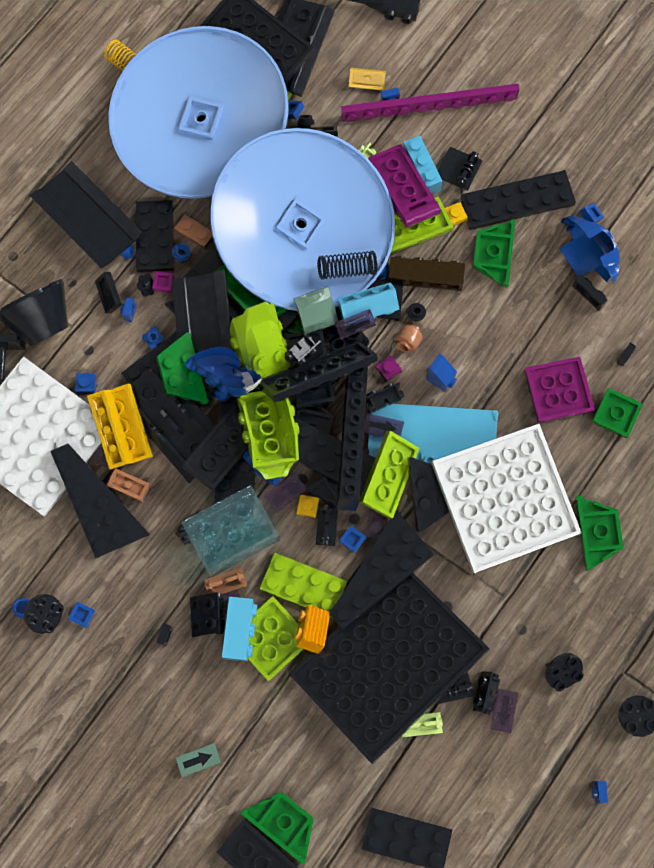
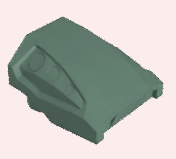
(316, 310)

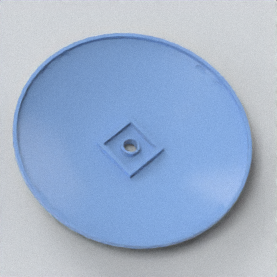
(176, 82)
(307, 179)

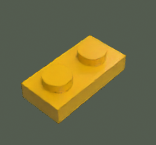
(367, 78)

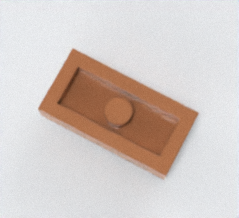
(194, 231)
(128, 485)

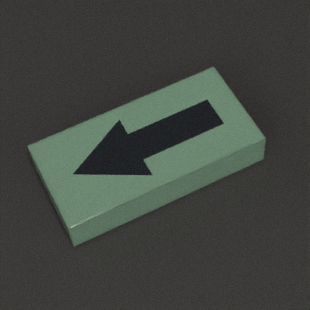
(198, 760)

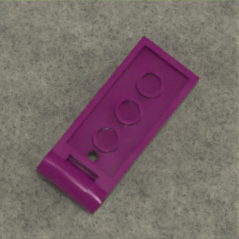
(405, 185)

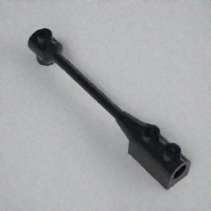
(403, 9)

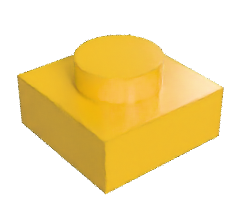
(456, 214)
(308, 506)

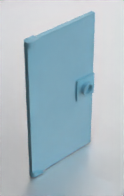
(439, 429)

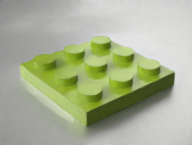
(273, 639)

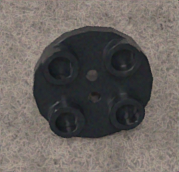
(40, 622)
(564, 671)
(629, 717)

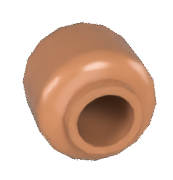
(408, 338)

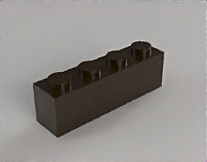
(427, 273)

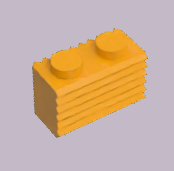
(312, 629)

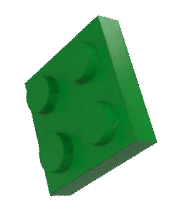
(617, 413)

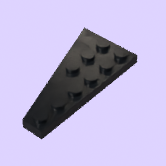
(100, 512)
(390, 561)

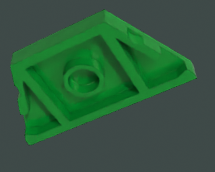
(494, 252)
(176, 376)
(599, 531)
(283, 823)

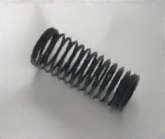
(372, 269)

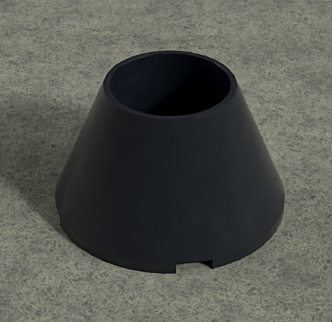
(37, 313)

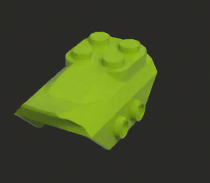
(259, 340)
(269, 433)

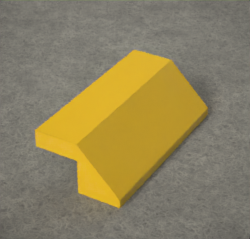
(119, 426)

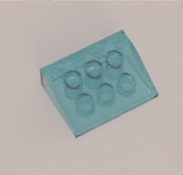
(230, 531)

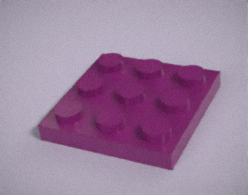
(559, 389)

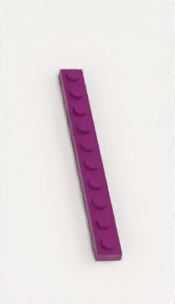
(429, 102)

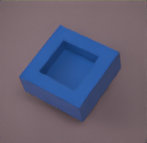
(390, 94)
(295, 109)
(592, 213)
(128, 309)
(85, 383)
(352, 539)
(81, 614)
(599, 791)

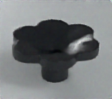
(145, 285)

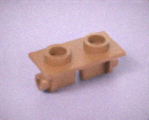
(226, 582)

